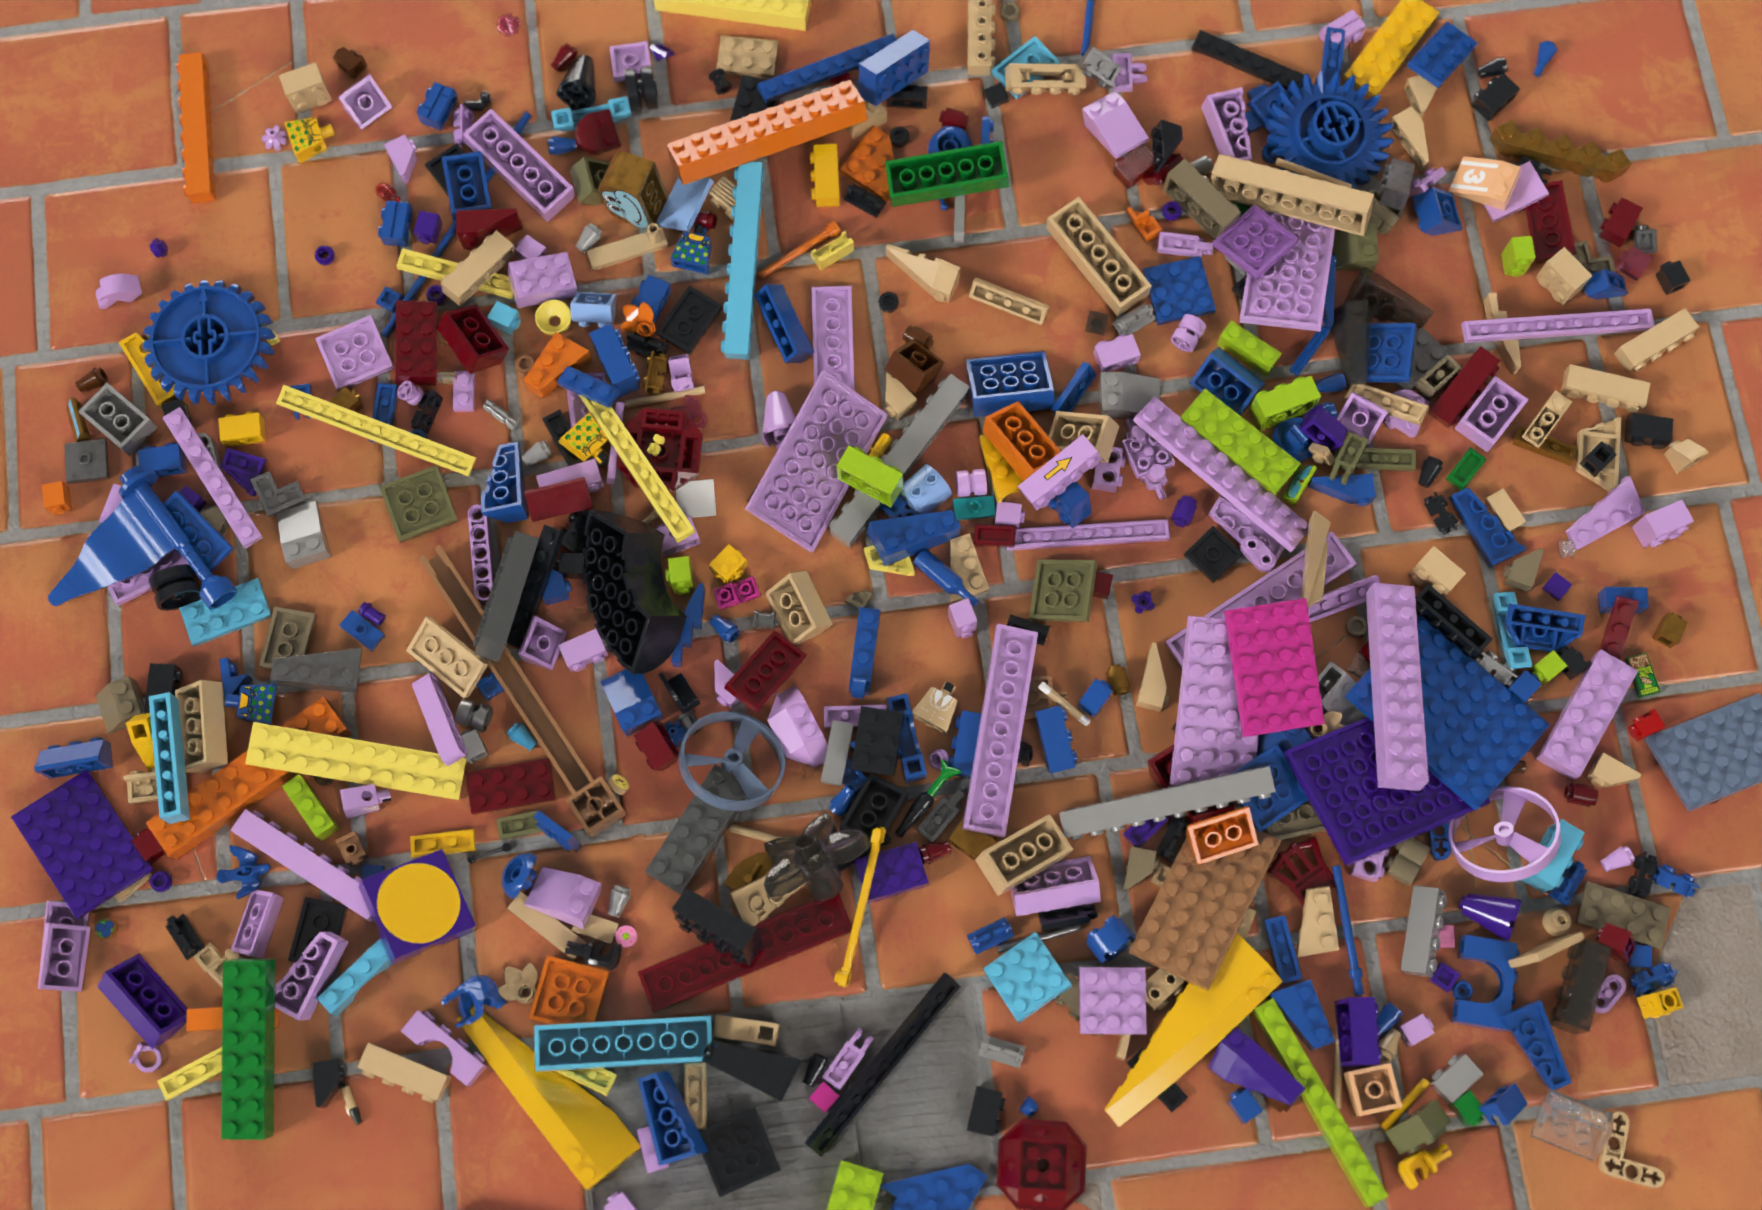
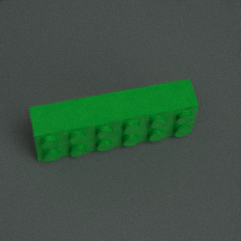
(947, 174)

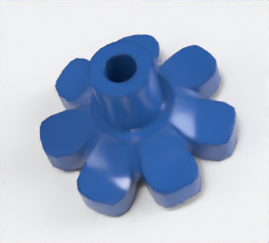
(678, 734)

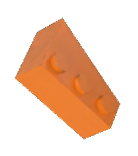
(552, 363)

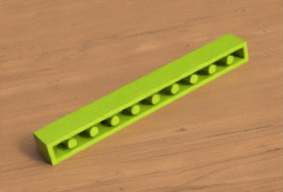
(1320, 1104)

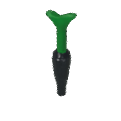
(926, 799)

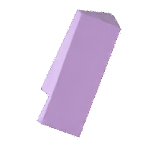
(63, 949)

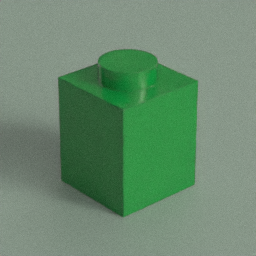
(1467, 1109)

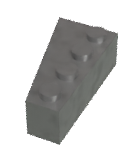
(319, 671)

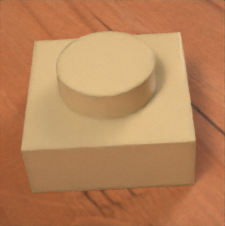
(1321, 454)

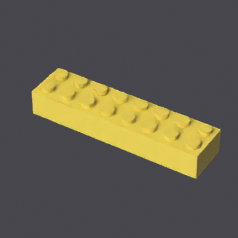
(776, 13)

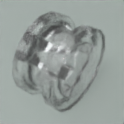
(1566, 548)

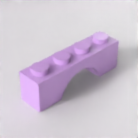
(465, 1065)

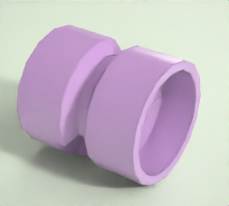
(1188, 333)
(971, 482)

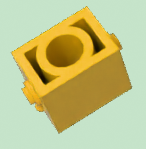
(728, 565)
(1660, 1003)

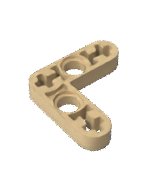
(1616, 1158)

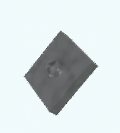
(86, 461)

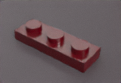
(1619, 626)

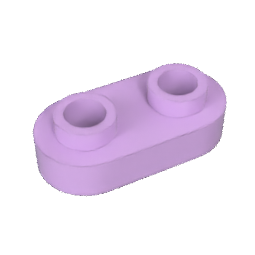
(1256, 554)
(1608, 996)

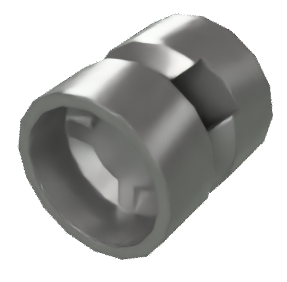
(475, 715)

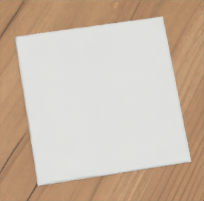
(697, 498)

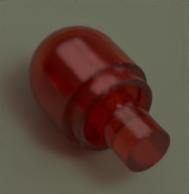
(386, 192)

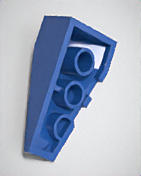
(505, 487)

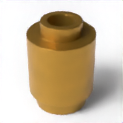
(1118, 680)

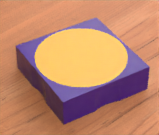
(417, 906)

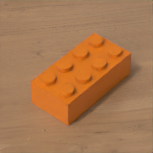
(1019, 439)

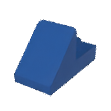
(231, 682)

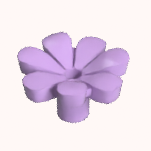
(274, 137)

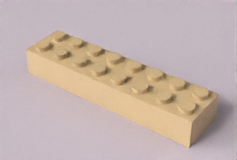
(1293, 194)

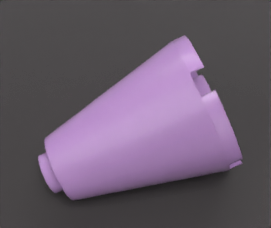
(777, 419)

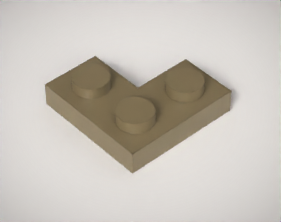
(1591, 264)

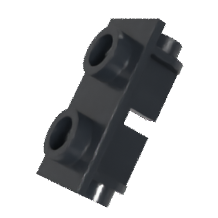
(864, 200)
(645, 345)
(430, 405)
(1445, 520)
(1018, 622)
(1173, 839)
(1638, 882)
(184, 936)

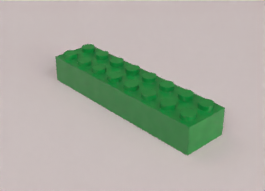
(248, 1049)

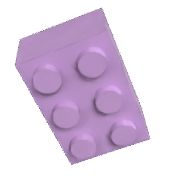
(542, 279)
(1491, 414)

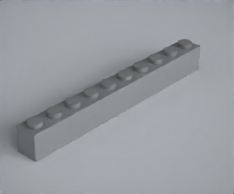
(903, 455)
(1167, 801)

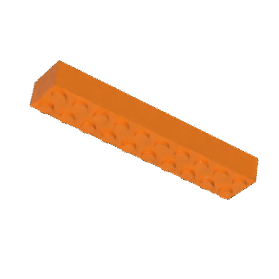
(767, 132)
(237, 787)

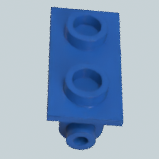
(1570, 883)
(1683, 883)
(990, 935)
(1662, 976)

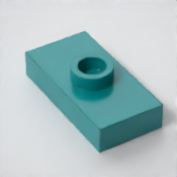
(974, 508)

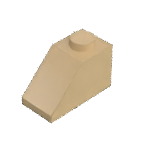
(1419, 93)
(898, 398)
(1684, 454)
(1610, 772)

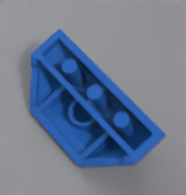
(1542, 627)

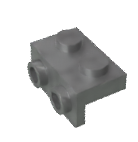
(1099, 67)

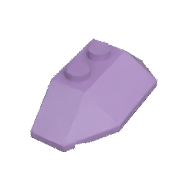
(797, 728)

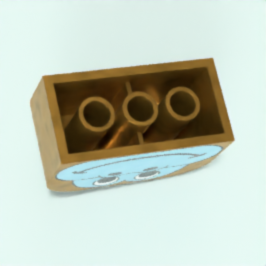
(633, 190)

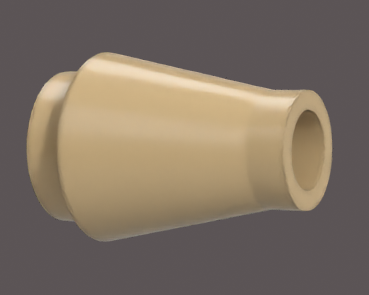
(1389, 1044)

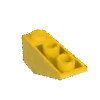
(141, 738)

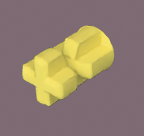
(654, 448)

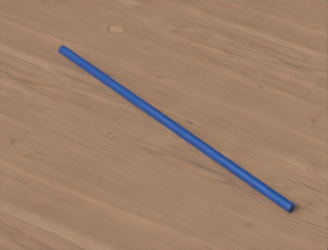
(446, 240)

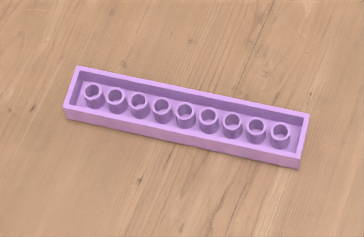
(1396, 687)

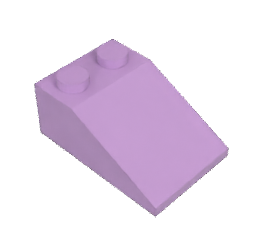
(1114, 124)
(564, 896)

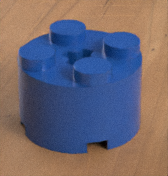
(1110, 939)

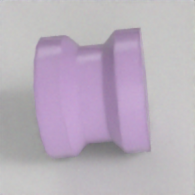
(410, 392)

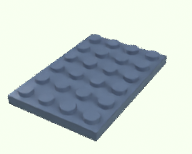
(1712, 753)

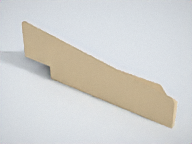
(1315, 559)

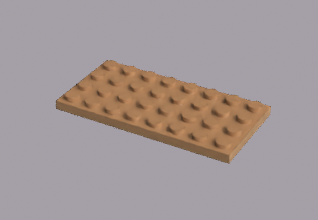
(1202, 910)

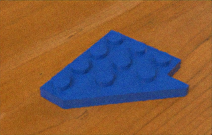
(937, 1190)

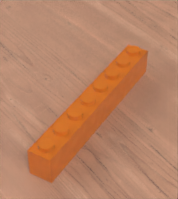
(196, 128)

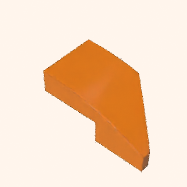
(1145, 224)

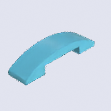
(567, 120)
(1515, 656)

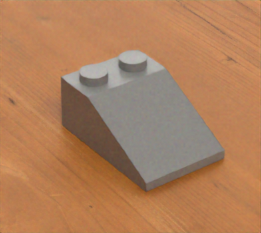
(1125, 393)
(303, 535)

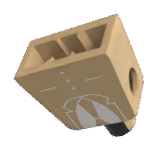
(937, 708)

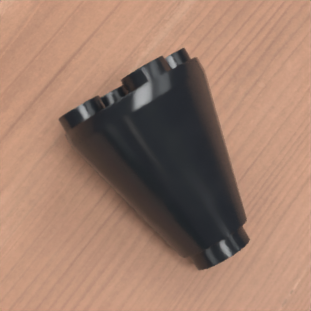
(578, 84)

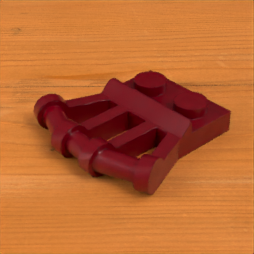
(1315, 877)

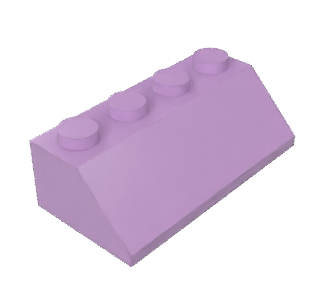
(1057, 887)

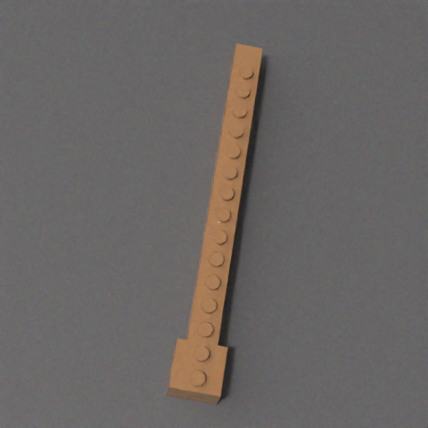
(590, 798)

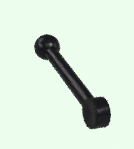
(505, 847)

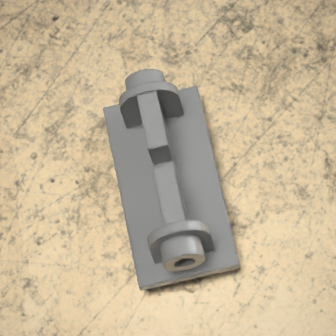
(1135, 320)
(1503, 671)
(1001, 1051)

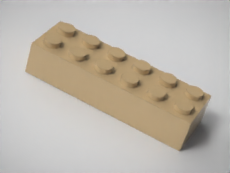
(1098, 256)

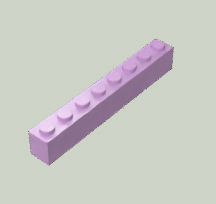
(302, 860)

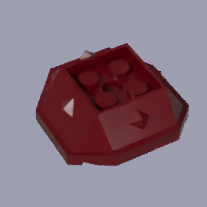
(682, 446)
(1017, 1162)

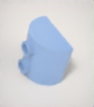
(593, 308)
(925, 490)

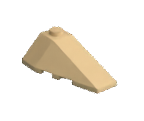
(935, 277)

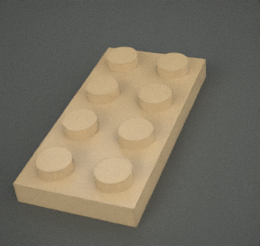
(447, 657)

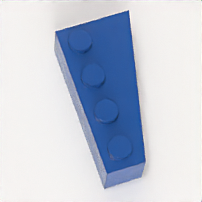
(910, 535)
(669, 1120)

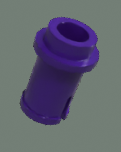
(371, 613)

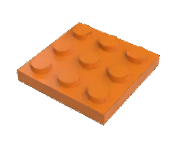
(568, 993)

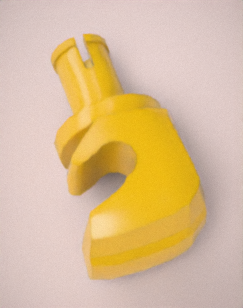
(1423, 1162)

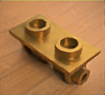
(652, 380)

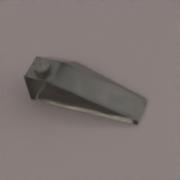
(1388, 300)

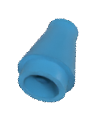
(522, 736)

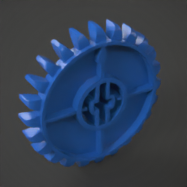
(1330, 129)
(219, 329)

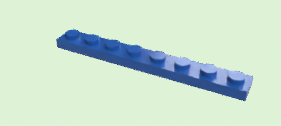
(821, 70)

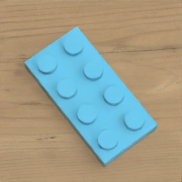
(243, 610)

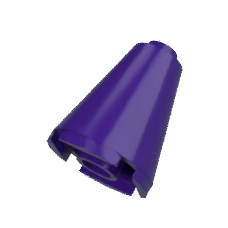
(1491, 912)

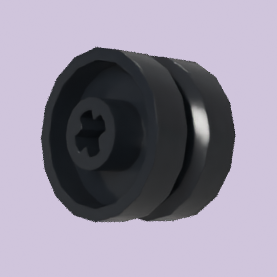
(641, 88)
(174, 587)

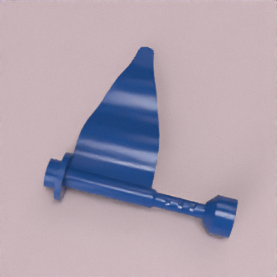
(132, 542)

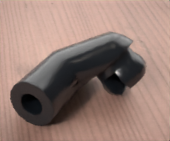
(479, 105)

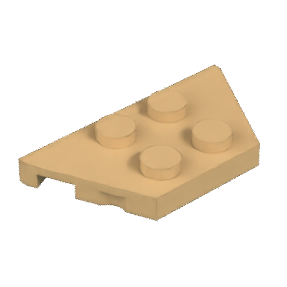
(1588, 439)

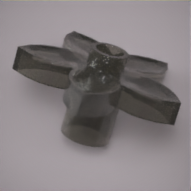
(813, 859)

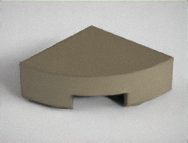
(860, 599)

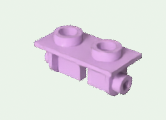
(464, 119)

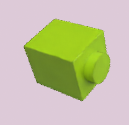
(1548, 667)

